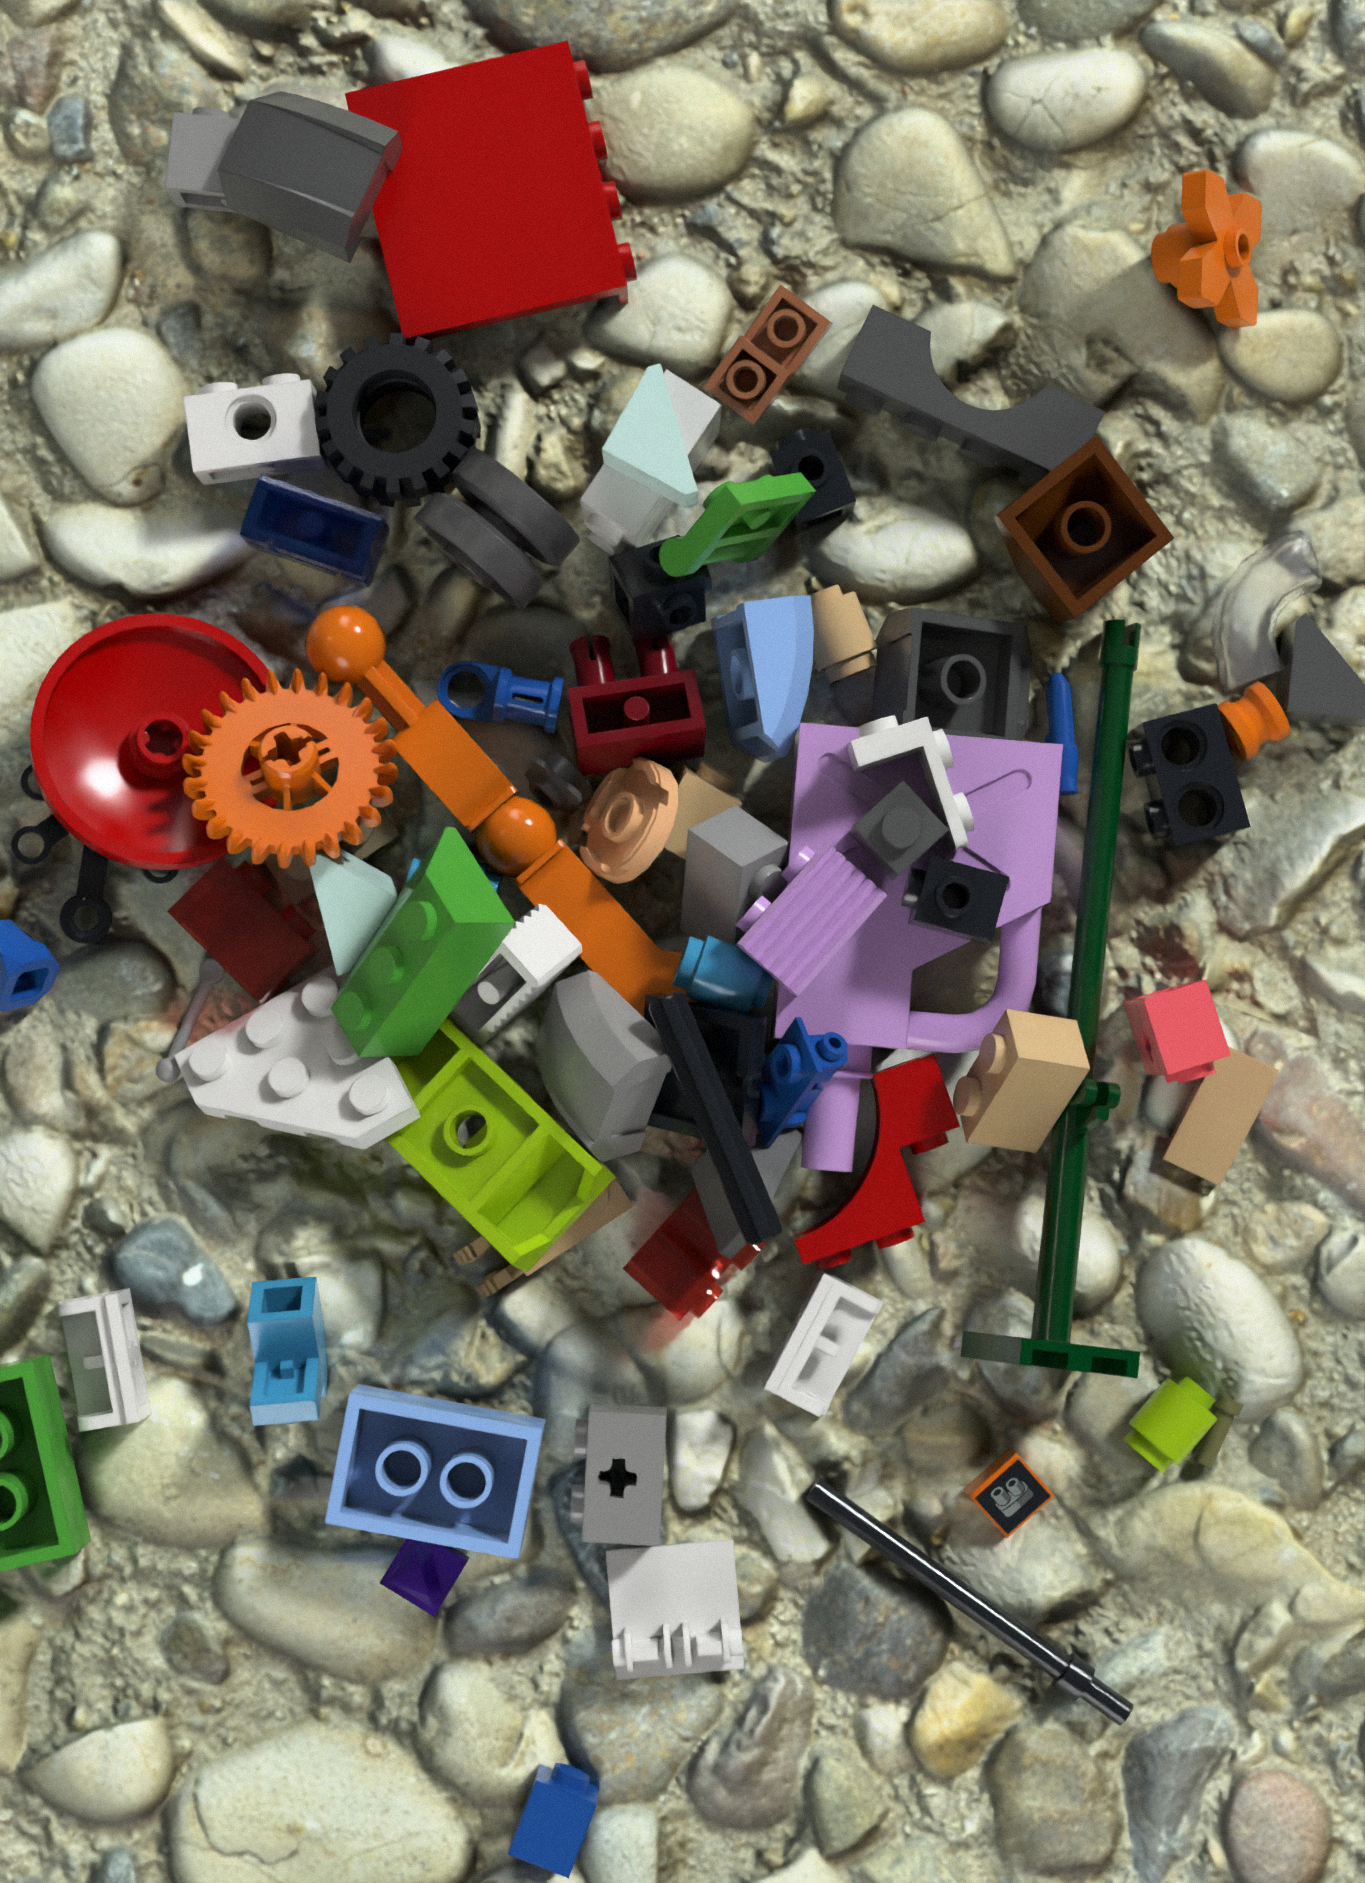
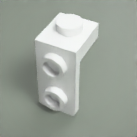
(886, 741)

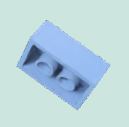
(435, 1471)

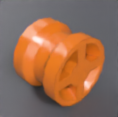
(1253, 721)

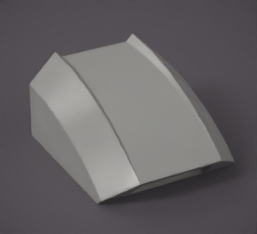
(600, 1064)

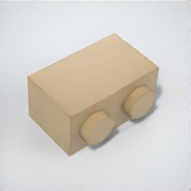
(1021, 1081)

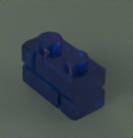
(314, 530)

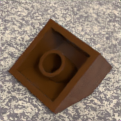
(1080, 531)

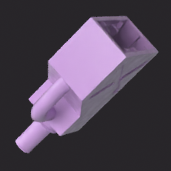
(869, 980)

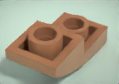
(767, 355)

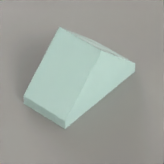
(649, 442)
(352, 904)

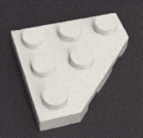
(298, 1071)

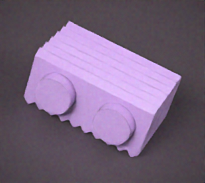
(809, 918)

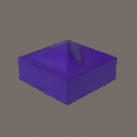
(424, 1573)

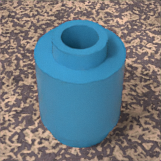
(721, 975)

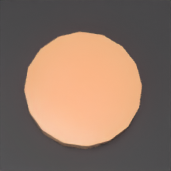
(629, 820)

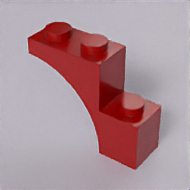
(883, 1206)

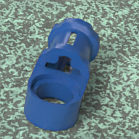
(499, 696)

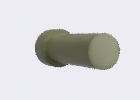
(1226, 1411)

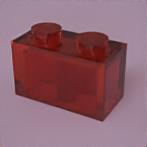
(245, 928)

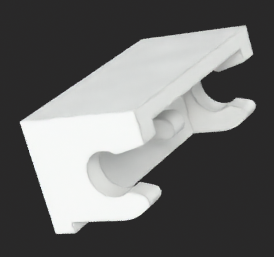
(821, 1343)
(105, 1359)

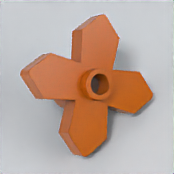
(1212, 250)

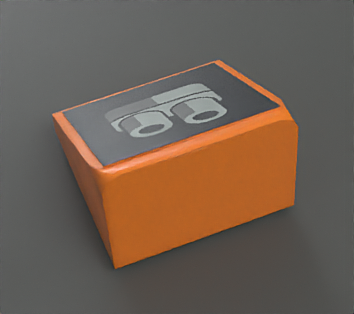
(1008, 1492)

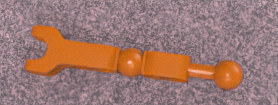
(510, 831)

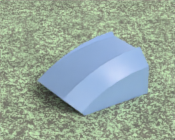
(765, 672)

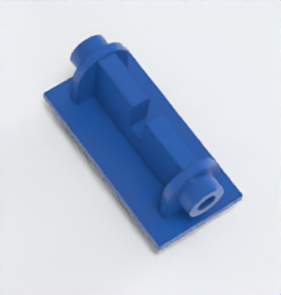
(794, 1076)

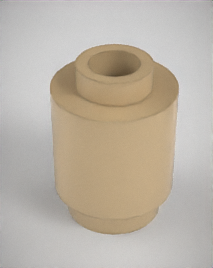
(841, 635)

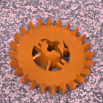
(279, 730)

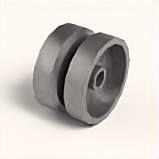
(504, 521)

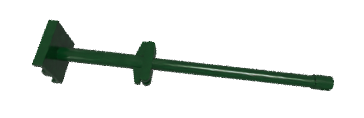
(1092, 1100)

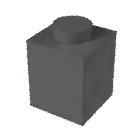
(898, 830)

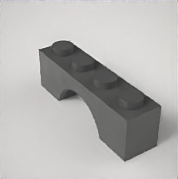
(895, 373)

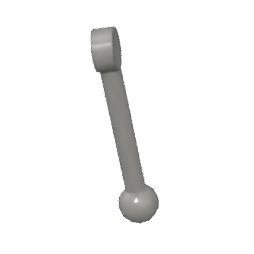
(210, 973)

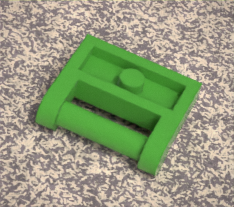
(737, 523)

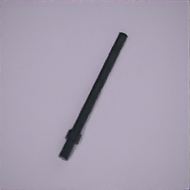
(1069, 1674)

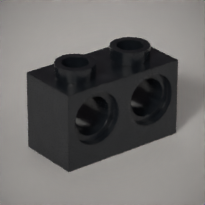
(1206, 774)

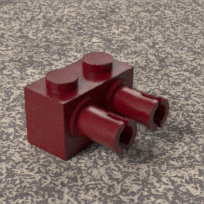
(634, 717)

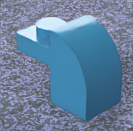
(287, 1351)

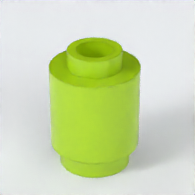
(1171, 1423)

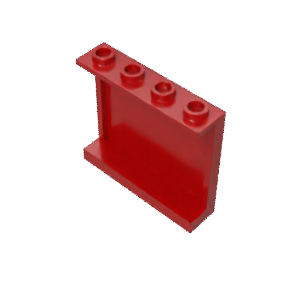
(495, 193)

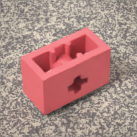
(1177, 1031)

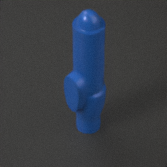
(1062, 730)

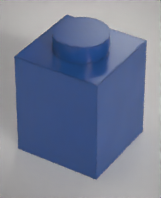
(554, 1818)

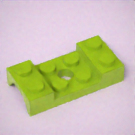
(527, 1172)

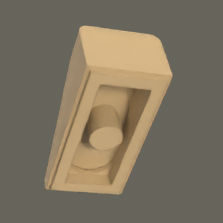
(1219, 1116)

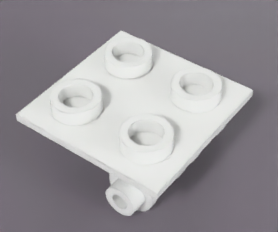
(674, 1609)

